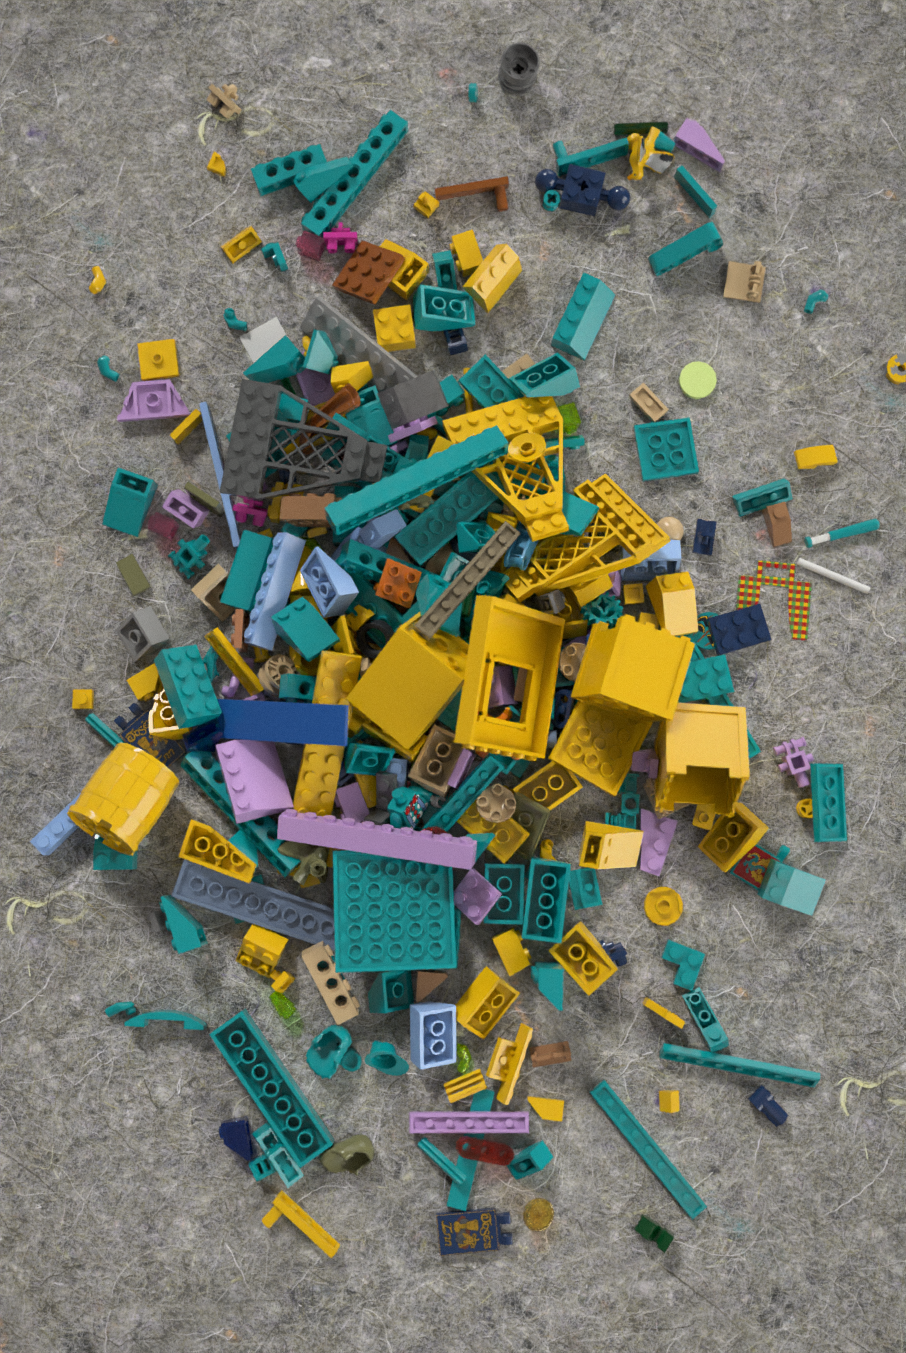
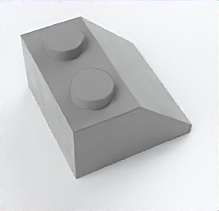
(142, 633)

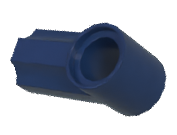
(765, 1102)

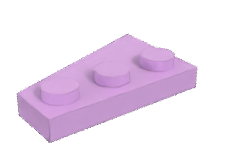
(655, 841)

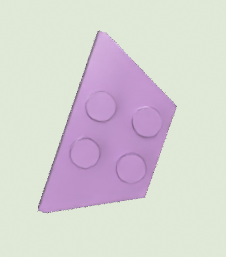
(152, 401)

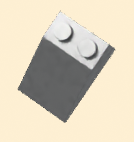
(413, 399)

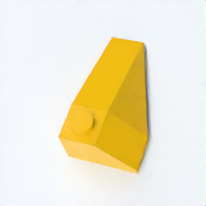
(161, 718)
(212, 850)

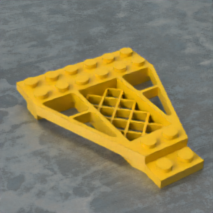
(540, 513)
(624, 526)

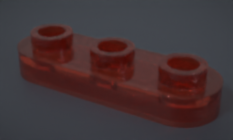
(492, 1152)

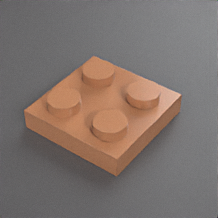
(241, 623)

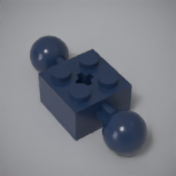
(583, 179)

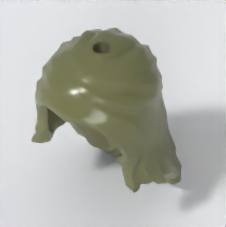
(348, 1155)

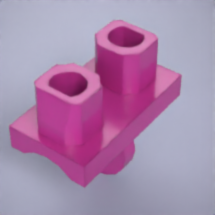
(340, 236)
(243, 510)

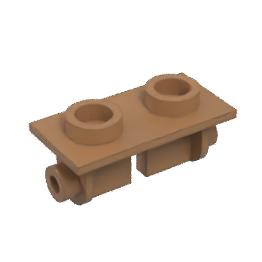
(550, 1054)

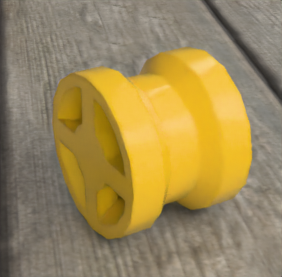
(807, 805)

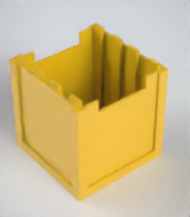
(633, 670)
(702, 757)

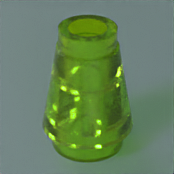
(283, 1006)

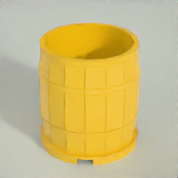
(124, 798)

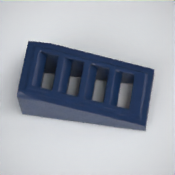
(456, 345)

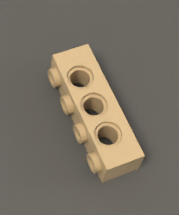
(340, 1010)

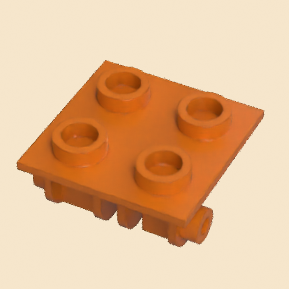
(398, 583)

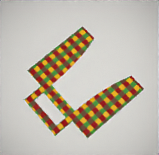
(798, 596)

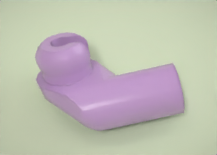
(233, 686)

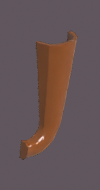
(342, 403)

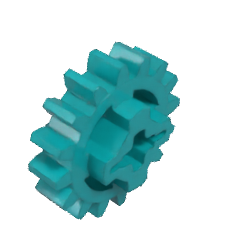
(602, 609)

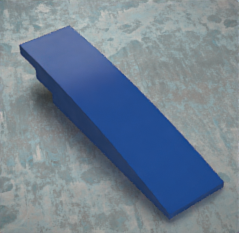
(284, 722)

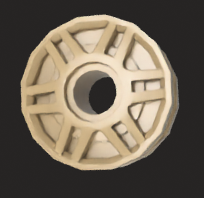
(271, 672)

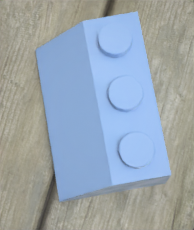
(662, 562)
(432, 1034)

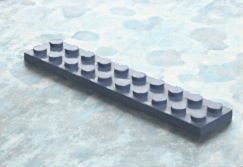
(256, 904)

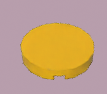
(663, 906)

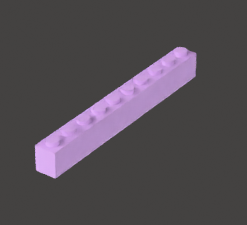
(377, 839)

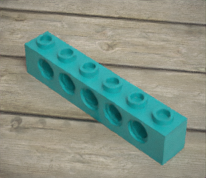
(371, 558)

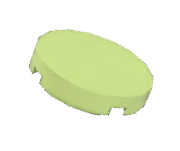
(697, 380)

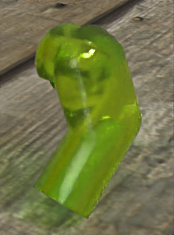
(464, 1056)

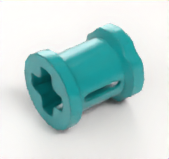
(551, 194)

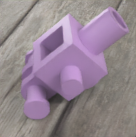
(796, 762)

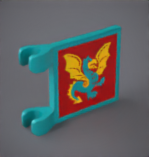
(754, 864)

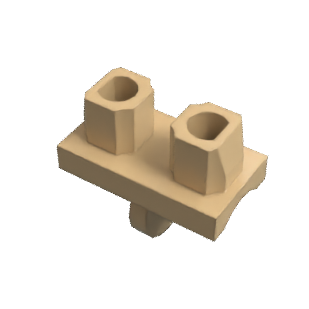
(218, 95)

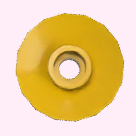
(527, 447)

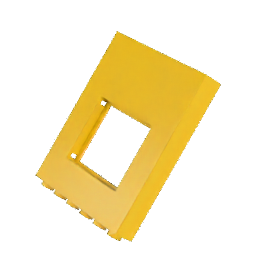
(521, 639)

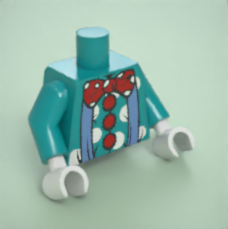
(409, 805)

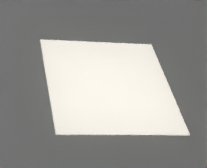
(262, 338)

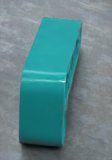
(685, 248)

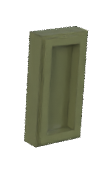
(133, 575)

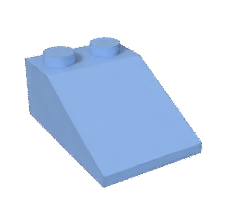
(328, 584)

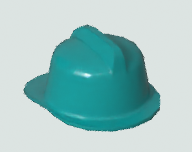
(385, 1059)

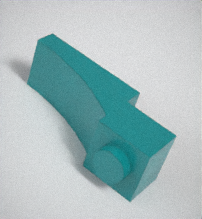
(277, 1154)

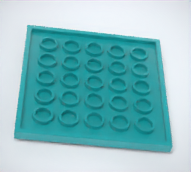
(392, 914)

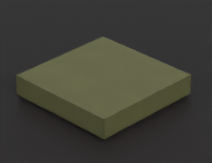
(204, 499)

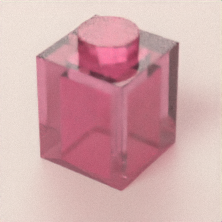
(310, 245)
(163, 526)

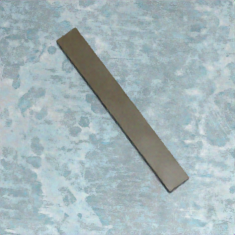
(466, 581)

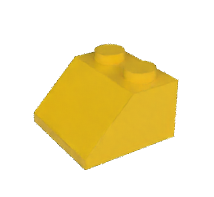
(511, 950)

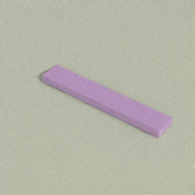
(469, 1122)

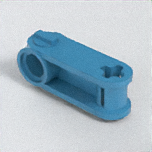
(521, 550)

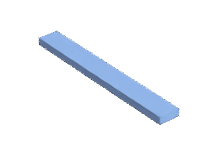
(219, 469)

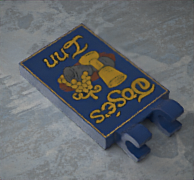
(137, 734)
(471, 1231)

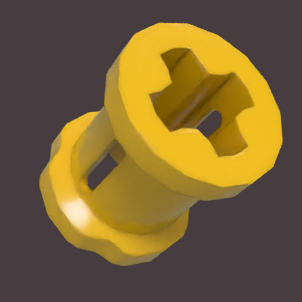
(260, 658)

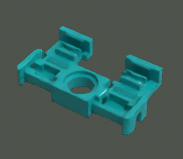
(627, 820)

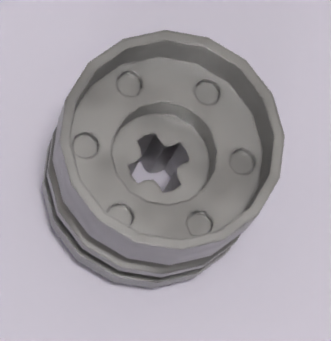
(518, 59)

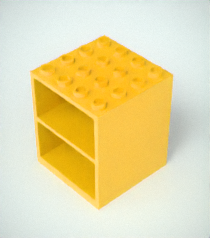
(411, 682)

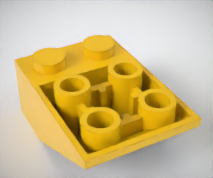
(410, 273)
(609, 846)

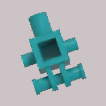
(190, 555)

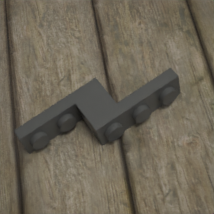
(385, 784)

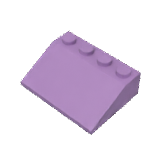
(253, 779)

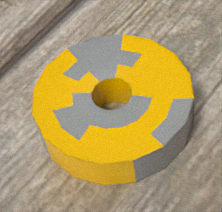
(892, 372)

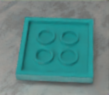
(666, 449)

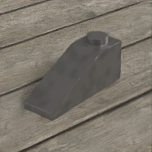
(550, 602)

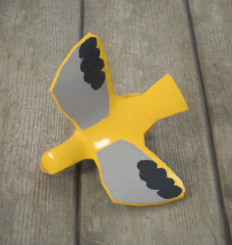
(645, 155)

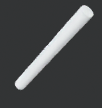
(832, 575)

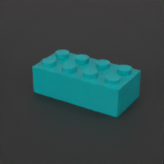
(187, 686)

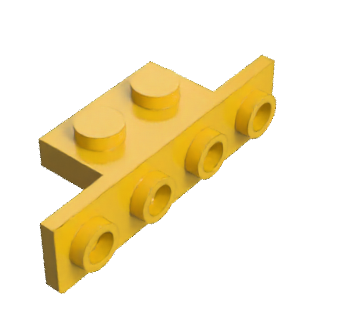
(507, 1062)

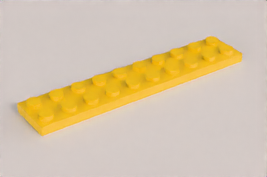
(322, 763)

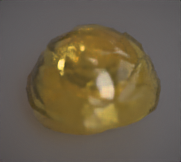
(538, 1214)

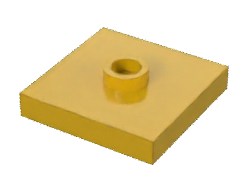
(158, 360)

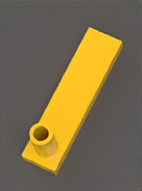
(285, 1205)

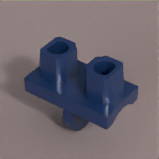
(704, 537)
(615, 952)

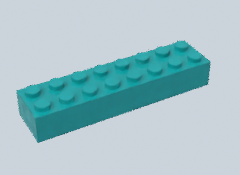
(272, 1088)

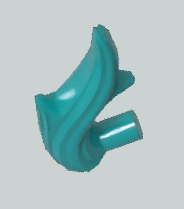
(210, 660)

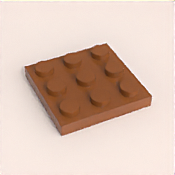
(368, 272)

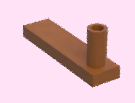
(497, 185)

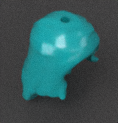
(324, 1051)

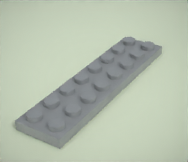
(355, 346)

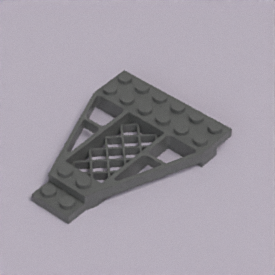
(253, 437)

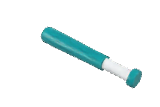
(855, 529)

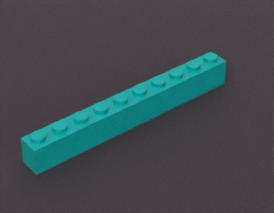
(416, 480)

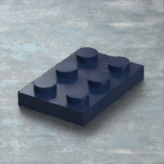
(738, 629)

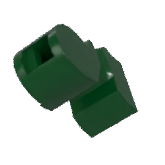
(654, 1232)

